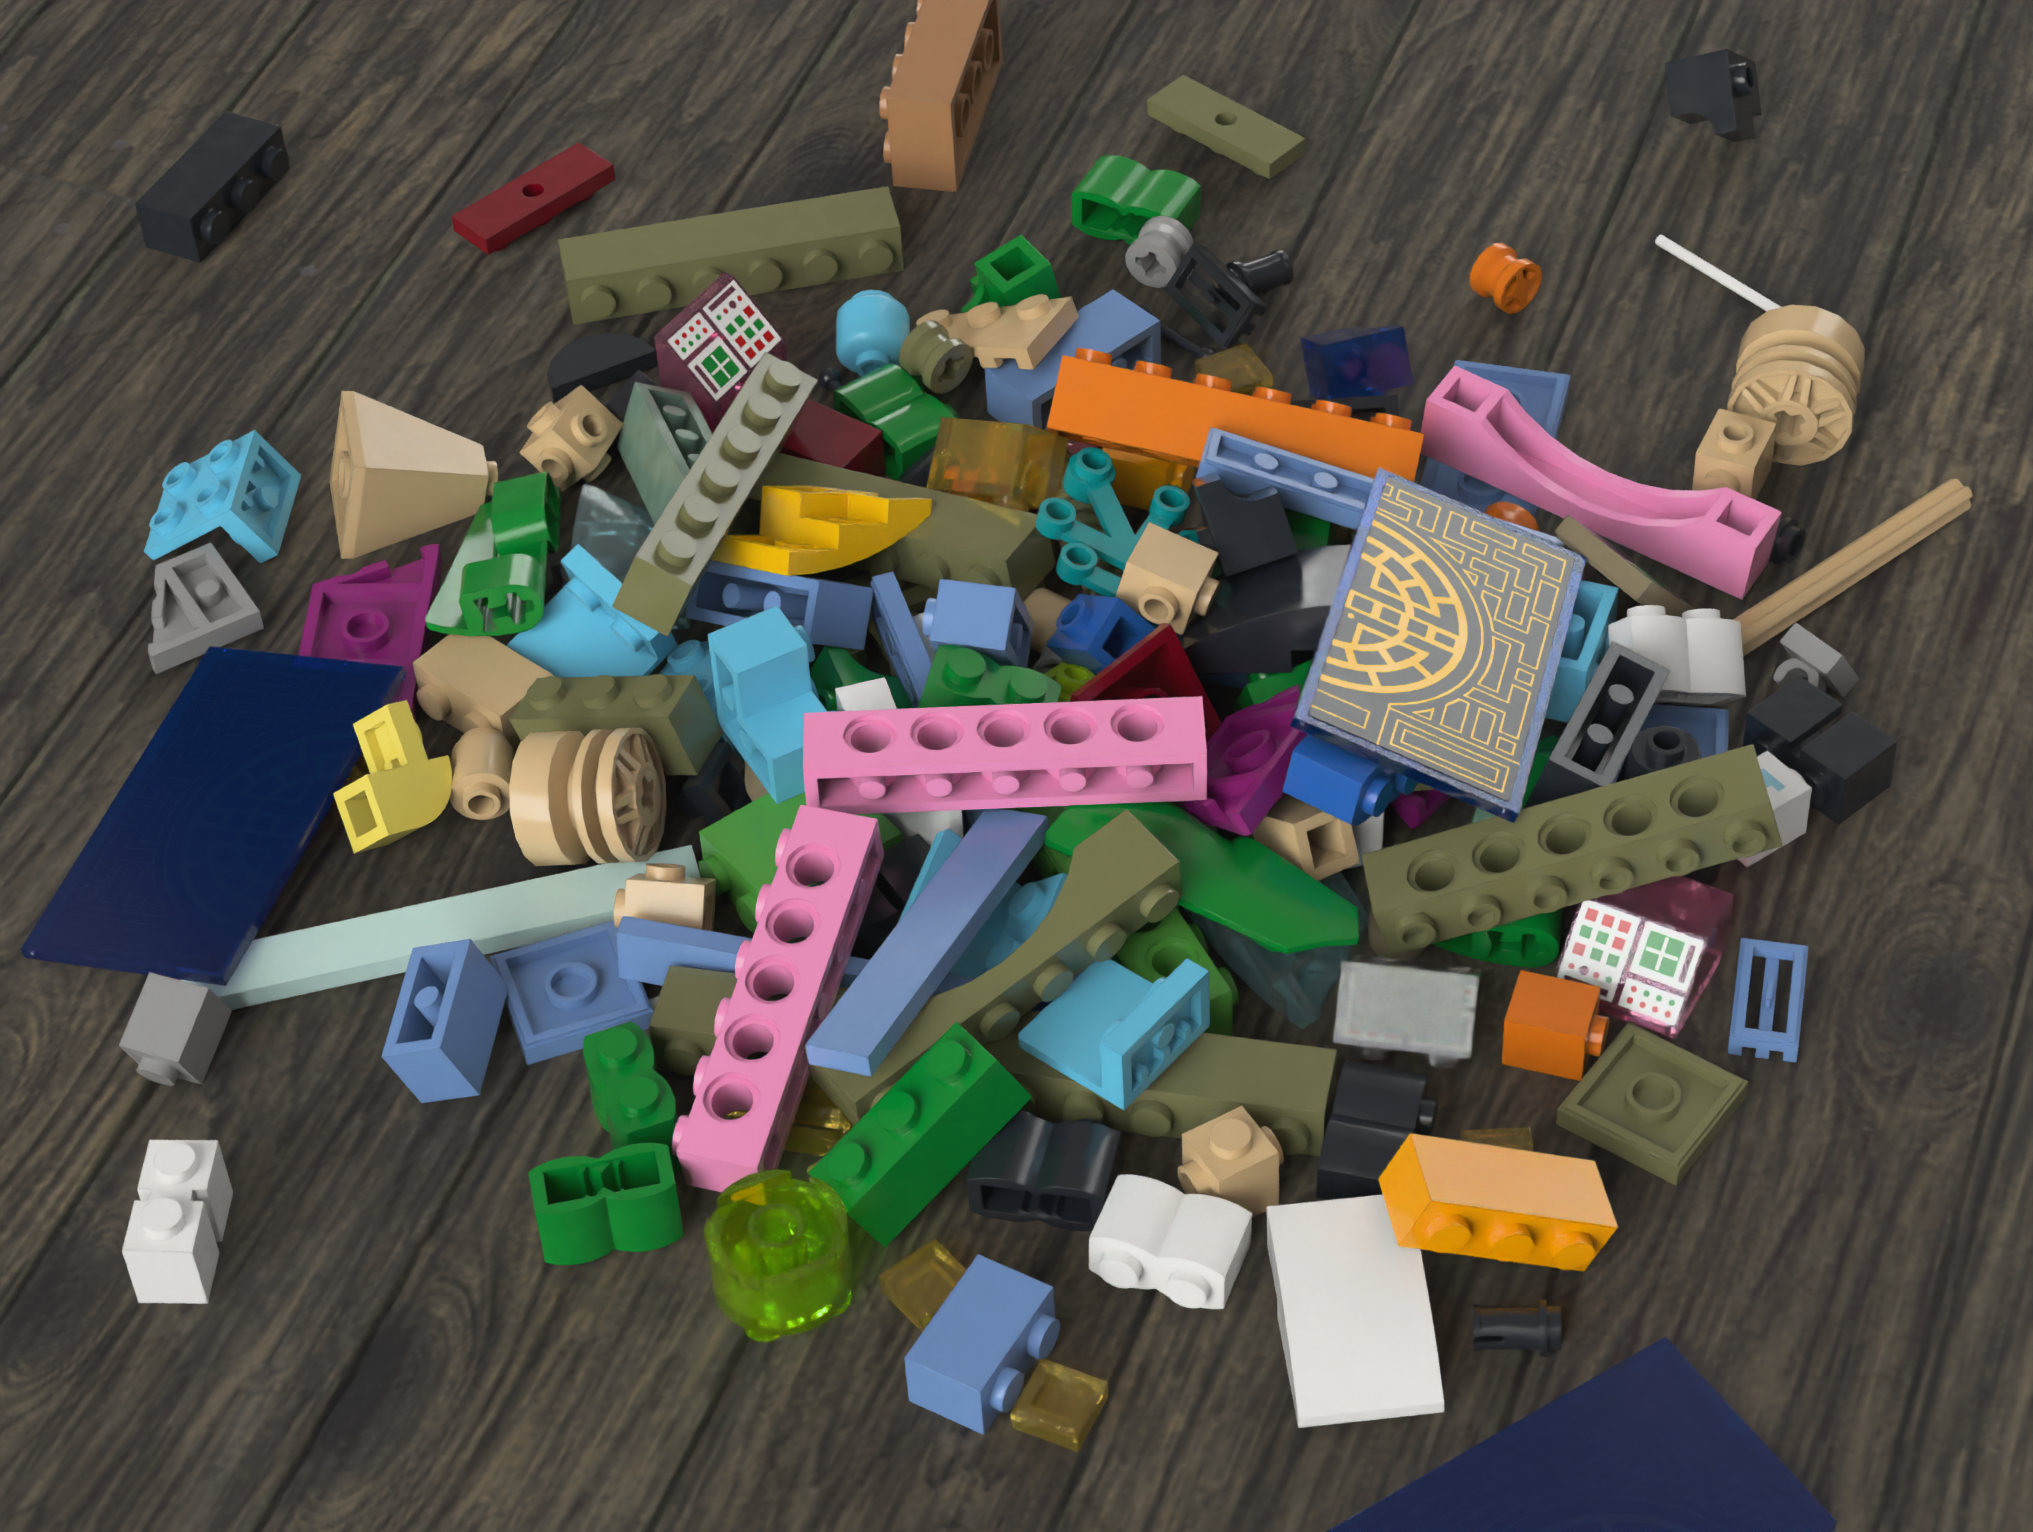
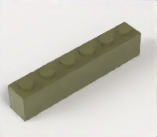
(760, 246)
(956, 542)

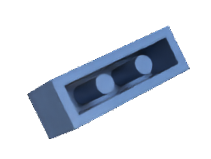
(1105, 325)
(826, 609)

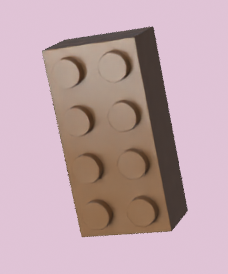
(941, 91)

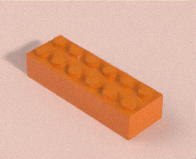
(1171, 418)

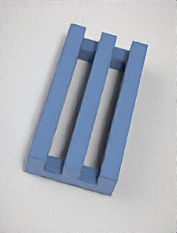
(1764, 1038)

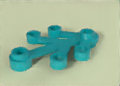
(1090, 481)

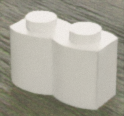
(1697, 648)
(1170, 1242)

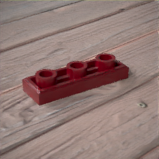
(533, 198)

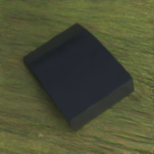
(1266, 614)

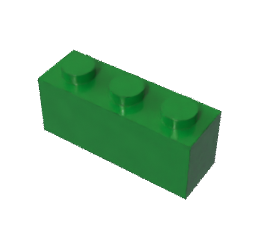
(921, 1134)

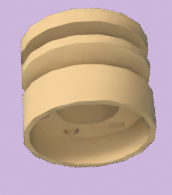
(1804, 375)
(588, 796)

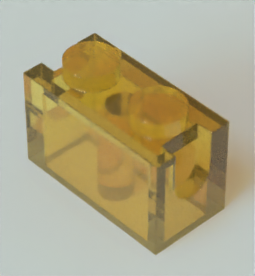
(997, 462)

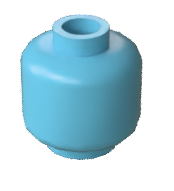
(870, 331)

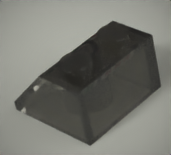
(1408, 1008)

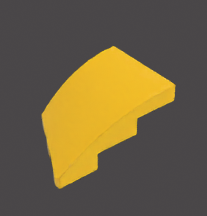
(821, 529)

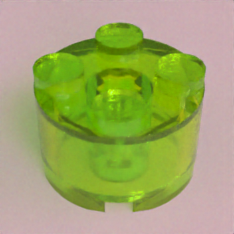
(779, 1254)

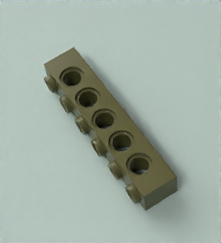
(1571, 850)

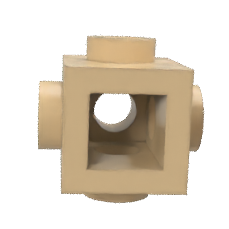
(564, 446)

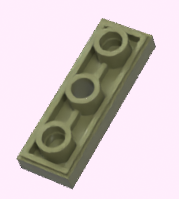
(1226, 127)

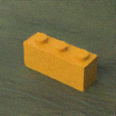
(1497, 1203)

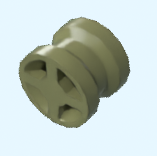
(935, 357)

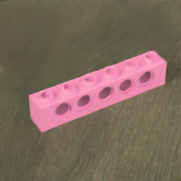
(1006, 756)
(820, 847)

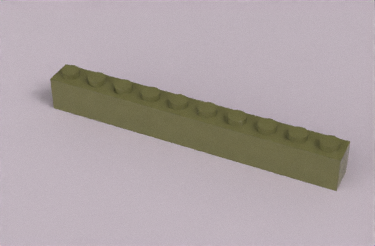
(1275, 1082)

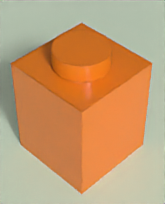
(1553, 1026)

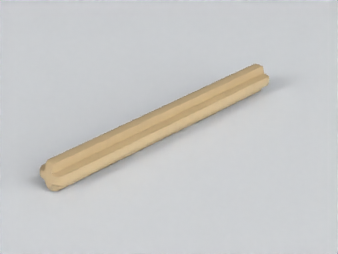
(1852, 563)

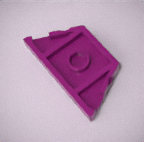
(376, 617)
(1248, 764)

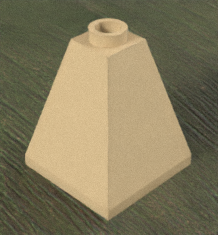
(400, 476)

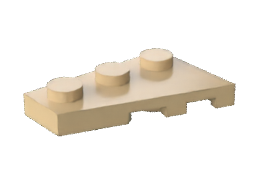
(1012, 331)

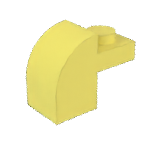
(402, 783)

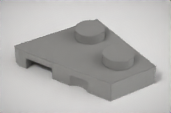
(197, 608)

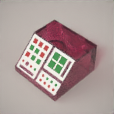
(716, 347)
(1649, 949)

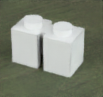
(178, 1221)

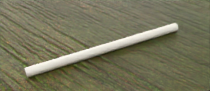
(1715, 273)

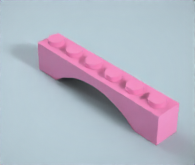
(1701, 533)

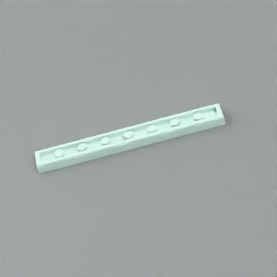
(383, 941)

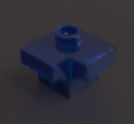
(1356, 361)

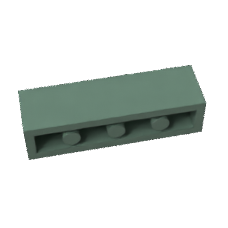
(661, 442)

